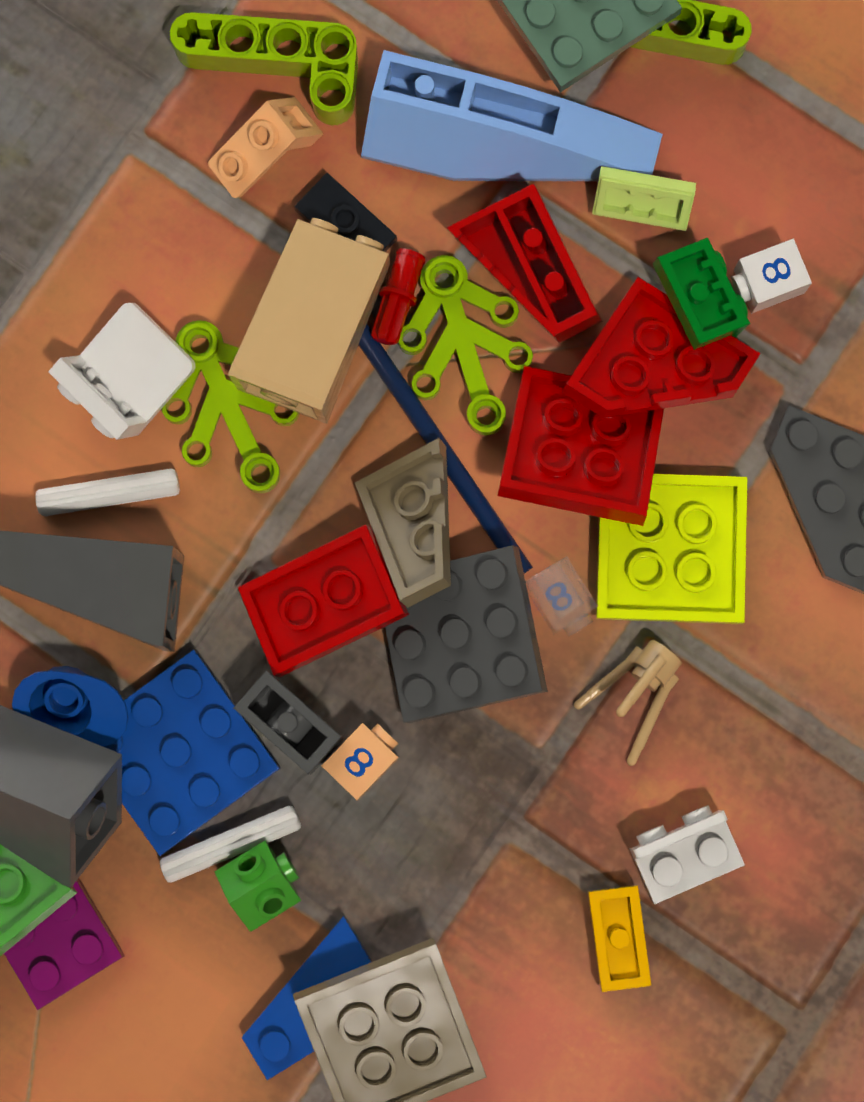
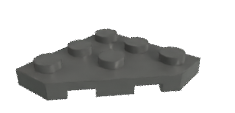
(826, 490)

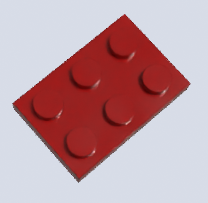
(322, 601)

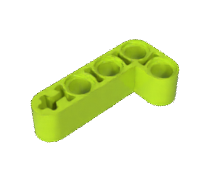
(691, 46)
(263, 57)

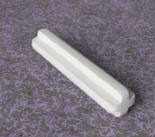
(107, 492)
(229, 844)

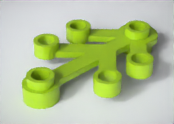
(462, 335)
(223, 399)

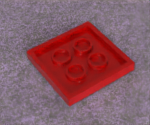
(575, 458)

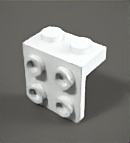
(124, 373)

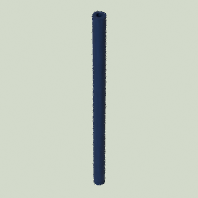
(429, 432)

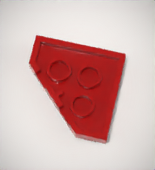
(649, 364)

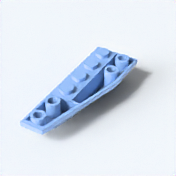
(492, 129)

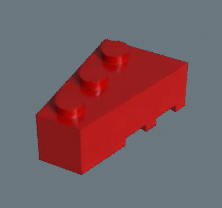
(530, 260)

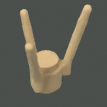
(653, 668)

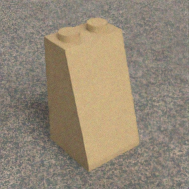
(310, 319)

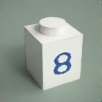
(771, 276)

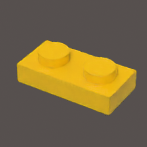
(619, 938)

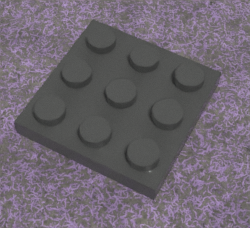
(468, 641)

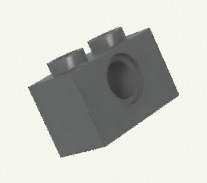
(288, 723)

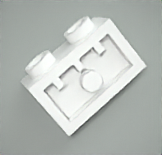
(686, 855)

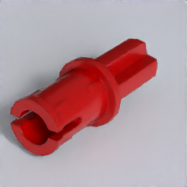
(398, 296)

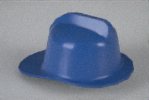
(73, 703)

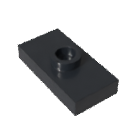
(335, 205)

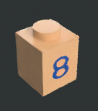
(362, 759)

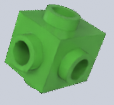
(259, 885)

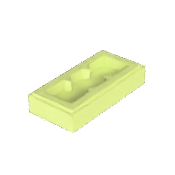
(644, 198)

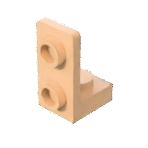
(261, 142)

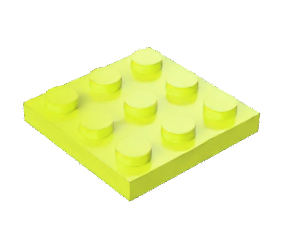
(683, 559)

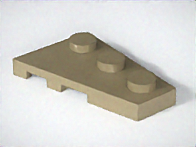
(411, 520)

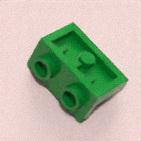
(702, 293)

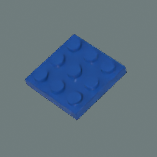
(186, 753)

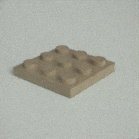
(391, 1030)

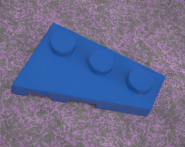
(279, 1034)

